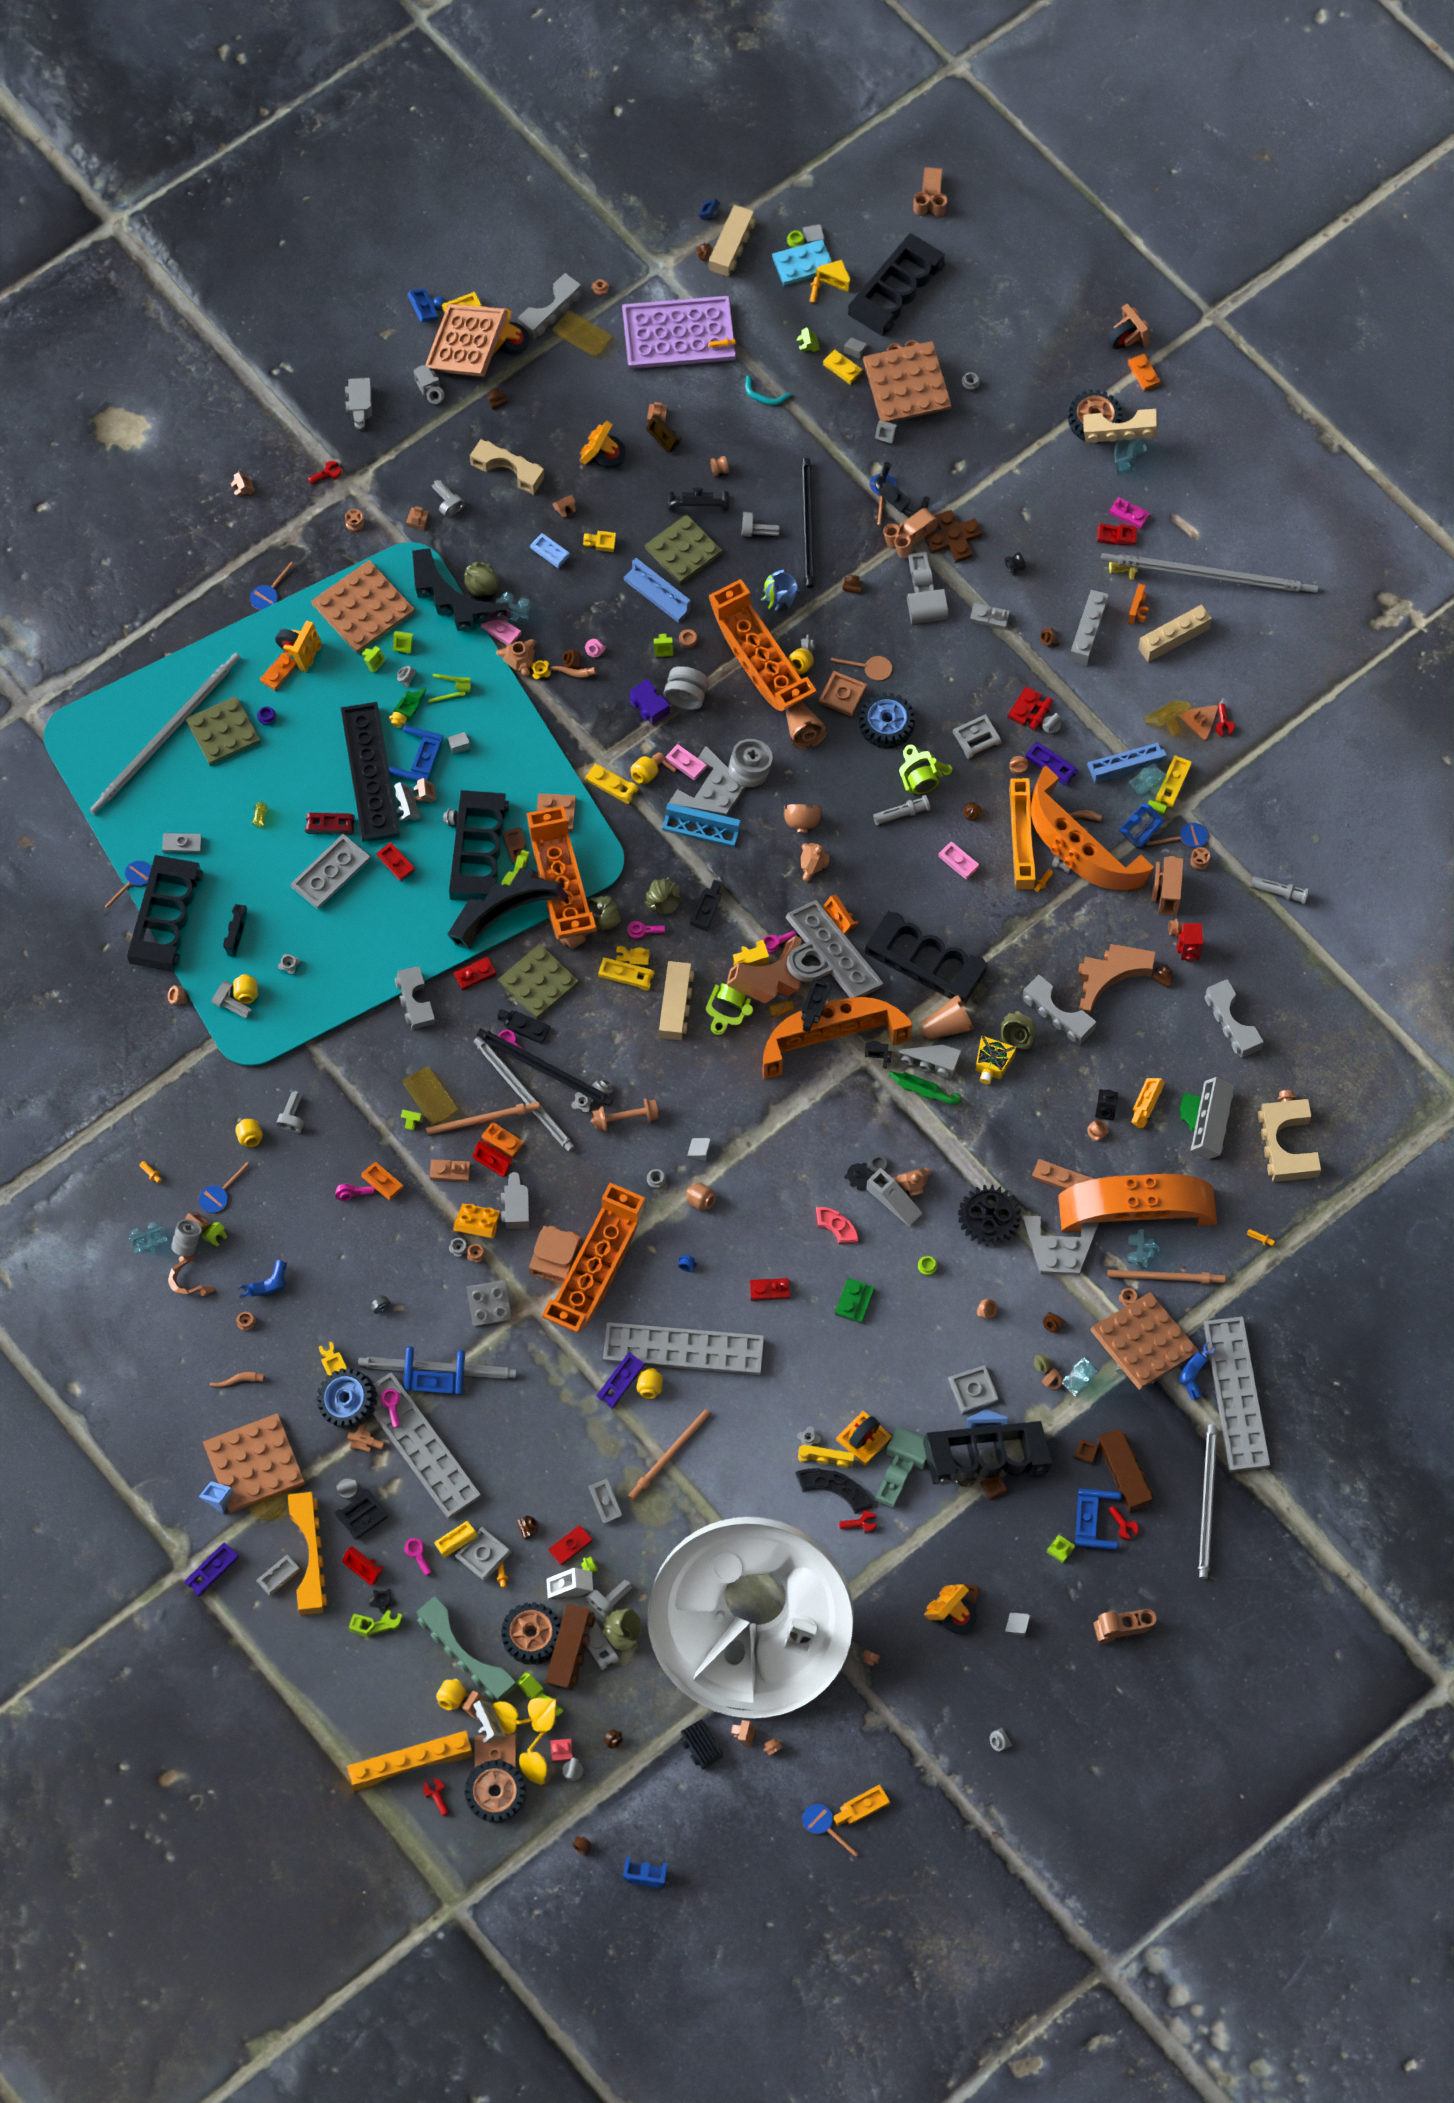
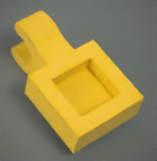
(603, 540)
(634, 956)

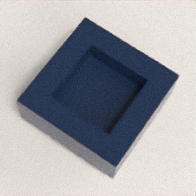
(709, 209)

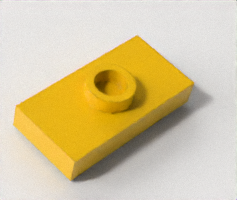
(455, 1539)

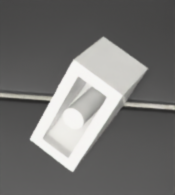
(570, 1584)

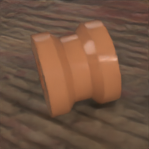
(719, 466)
(354, 515)
(1200, 854)

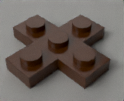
(953, 536)

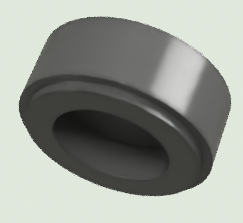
(876, 1162)
(380, 1304)

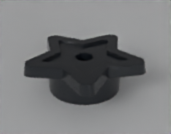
(376, 1602)

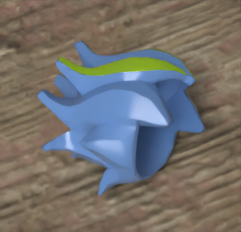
(780, 589)

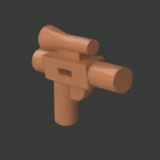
(363, 1438)

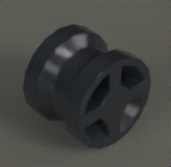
(1015, 563)

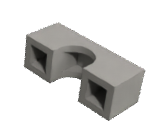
(417, 1013)

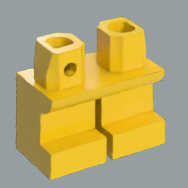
(753, 957)

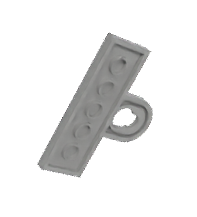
(833, 950)

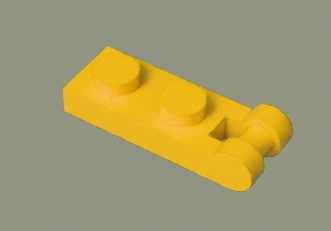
(1174, 780)
(611, 783)
(626, 973)
(825, 1456)

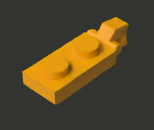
(1147, 1101)
(862, 1806)

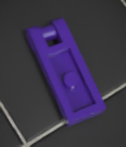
(1044, 757)
(621, 1379)
(212, 1569)

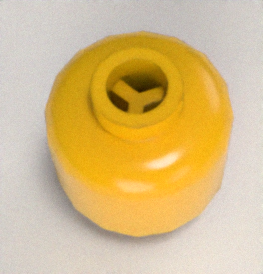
(801, 660)
(644, 770)
(245, 989)
(249, 1133)
(649, 1383)
(451, 1694)

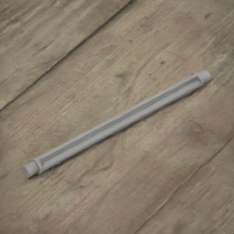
(526, 1096)
(469, 1370)
(1207, 1502)

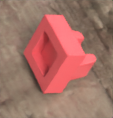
(561, 1750)

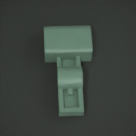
(907, 1452)

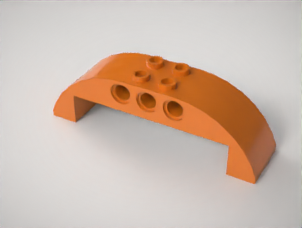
(757, 648)
(1077, 846)
(557, 863)
(837, 1020)
(1137, 1199)
(597, 1260)

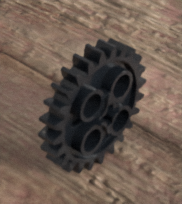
(976, 1225)

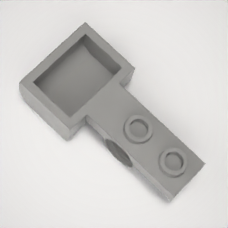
(926, 603)

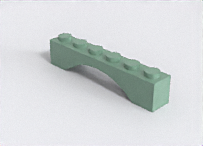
(493, 1679)

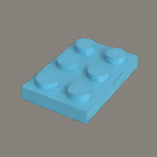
(800, 262)

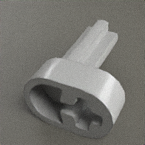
(452, 502)
(757, 529)
(222, 998)
(287, 1120)
(605, 1605)

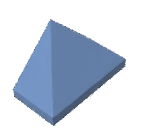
(986, 1418)
(217, 1496)

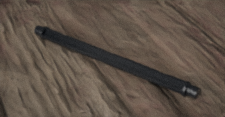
(808, 523)
(544, 1067)

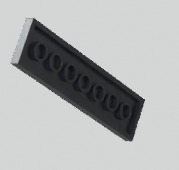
(370, 771)

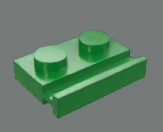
(854, 1300)

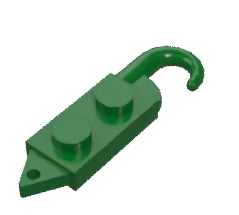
(924, 1088)

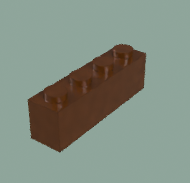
(1124, 1470)
(570, 1647)

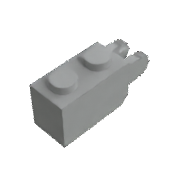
(359, 401)
(516, 1204)

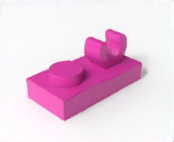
(1129, 513)

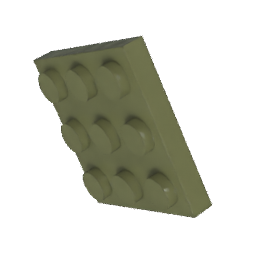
(683, 549)
(222, 730)
(538, 981)

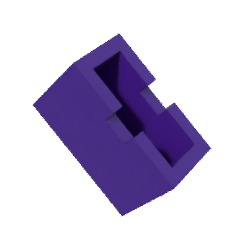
(649, 704)

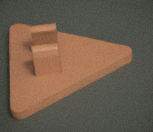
(1200, 719)

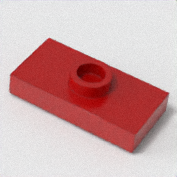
(570, 1545)

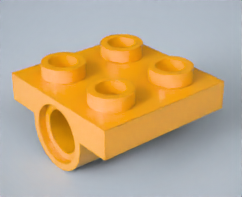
(477, 1220)

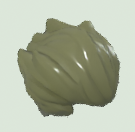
(481, 579)
(663, 896)
(604, 912)
(1018, 1030)
(622, 1628)

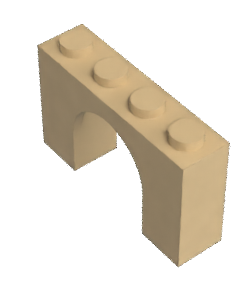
(1284, 1165)

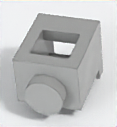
(425, 378)

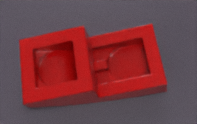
(1116, 535)

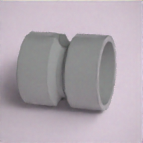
(186, 1237)

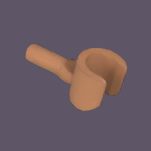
(659, 758)

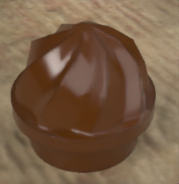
(704, 251)
(972, 811)

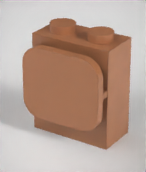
(1167, 885)
(554, 1254)

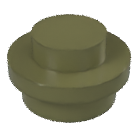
(1042, 1363)

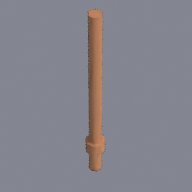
(520, 1109)
(1204, 1277)
(644, 1482)

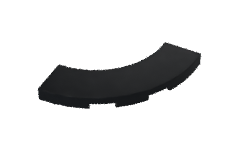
(837, 1483)

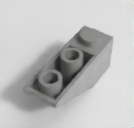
(935, 1058)
(893, 1197)

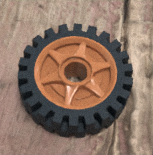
(1092, 404)
(528, 1618)
(495, 1774)

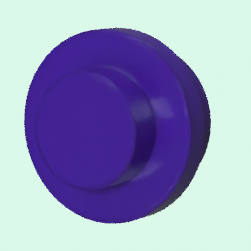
(266, 715)

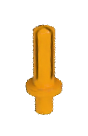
(815, 286)
(720, 343)
(1041, 884)
(153, 1175)
(1265, 1239)
(502, 1579)

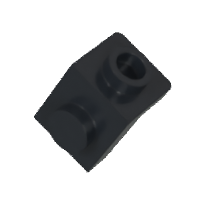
(877, 1050)
(1106, 1104)

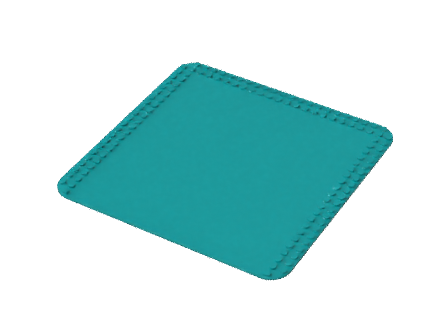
(303, 766)

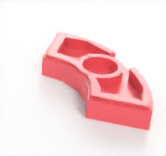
(837, 1224)

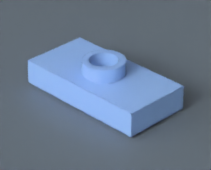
(550, 550)

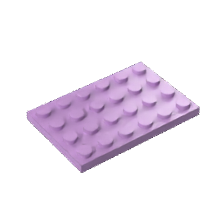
(677, 332)

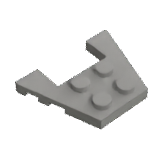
(718, 791)
(1057, 1253)

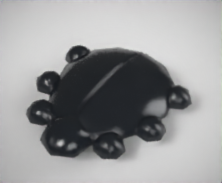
(858, 1175)

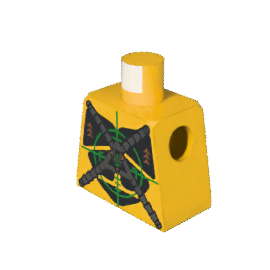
(993, 1059)

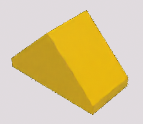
(834, 275)

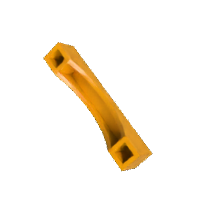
(1021, 834)
(309, 1593)
(437, 1751)

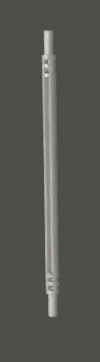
(1211, 573)
(164, 734)

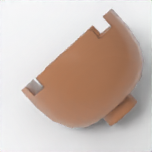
(802, 816)

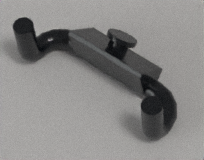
(894, 495)
(698, 498)

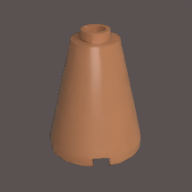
(804, 726)
(947, 1020)

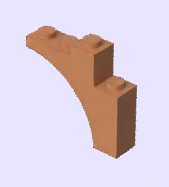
(1117, 965)
(766, 981)

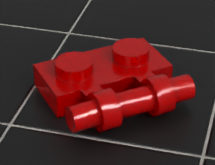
(1025, 705)

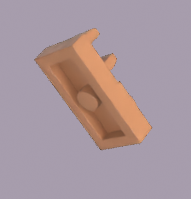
(449, 1170)

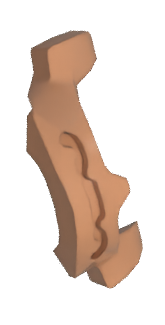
(204, 1291)

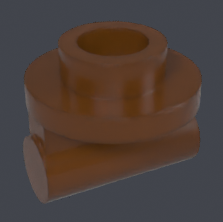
(496, 398)
(852, 584)
(1048, 637)
(572, 659)
(1163, 976)
(1053, 1322)
(527, 1526)

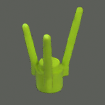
(461, 684)

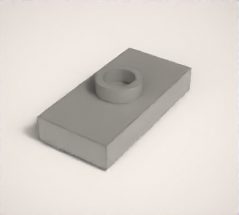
(182, 843)
(278, 1575)

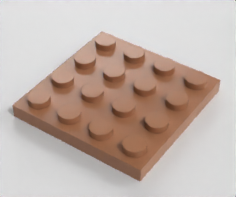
(466, 339)
(907, 382)
(363, 606)
(1144, 1340)
(254, 1462)

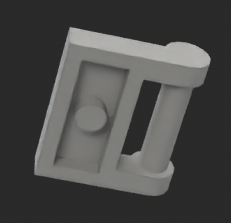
(974, 731)

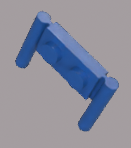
(425, 755)
(433, 1381)
(1087, 1518)

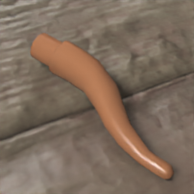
(579, 673)
(1086, 814)
(245, 1376)

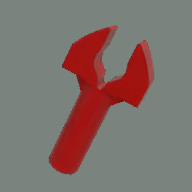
(327, 472)
(1223, 721)
(1123, 1524)
(868, 1528)
(437, 1796)

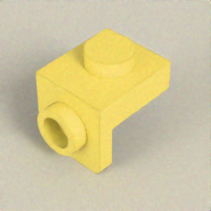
(1115, 568)

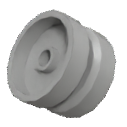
(686, 688)
(750, 762)

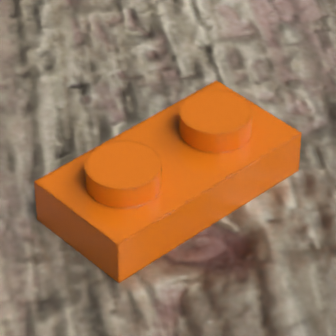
(1144, 372)
(382, 1180)

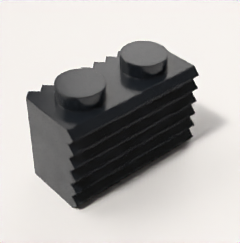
(701, 1744)

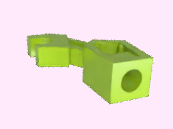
(520, 863)
(375, 1627)
(533, 1689)

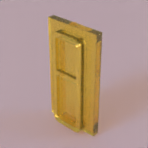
(582, 333)
(429, 1095)

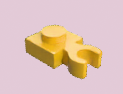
(333, 1361)

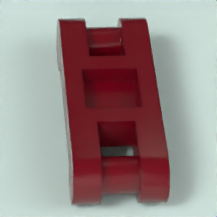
(329, 823)

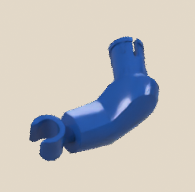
(268, 1286)
(1192, 1369)

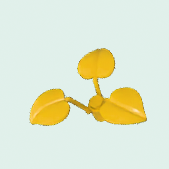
(543, 1718)

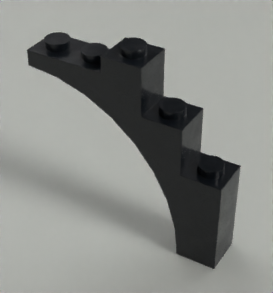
(447, 600)
(501, 899)

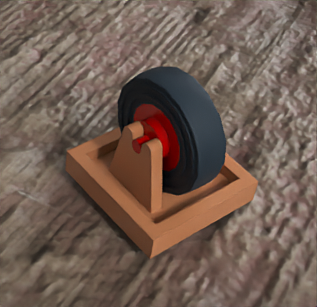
(1129, 330)

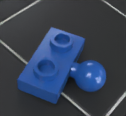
(424, 306)

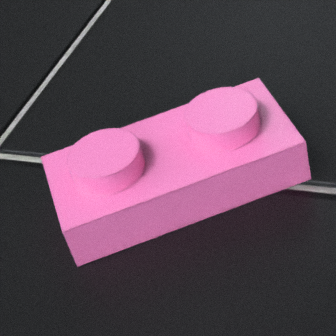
(502, 631)
(686, 762)
(958, 860)

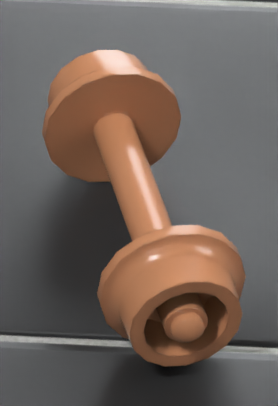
(650, 1110)

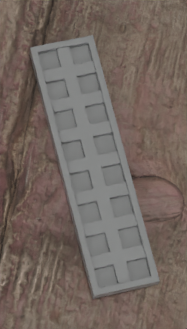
(684, 1348)
(1236, 1394)
(425, 1451)

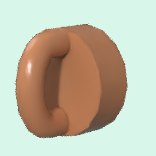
(1018, 765)
(177, 995)
(1098, 1128)
(987, 1309)
(1050, 1377)

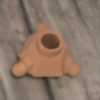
(519, 655)
(813, 860)
(913, 1180)

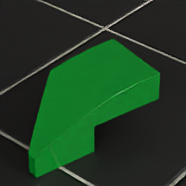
(409, 704)
(1189, 1109)

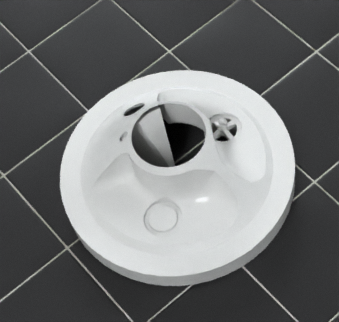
(694, 1625)

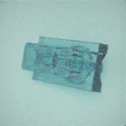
(517, 611)
(1146, 780)
(147, 1239)
(1145, 1249)
(1080, 1376)

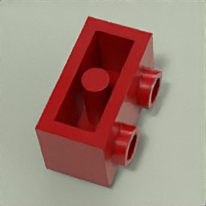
(1190, 942)

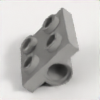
(489, 1303)

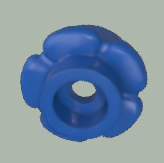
(687, 1263)

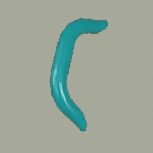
(763, 399)

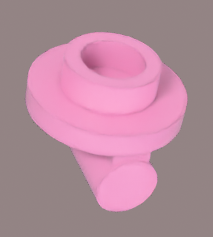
(594, 648)

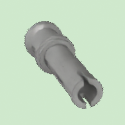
(909, 808)
(1287, 891)

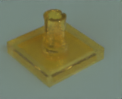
(1167, 715)

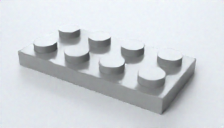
(330, 871)

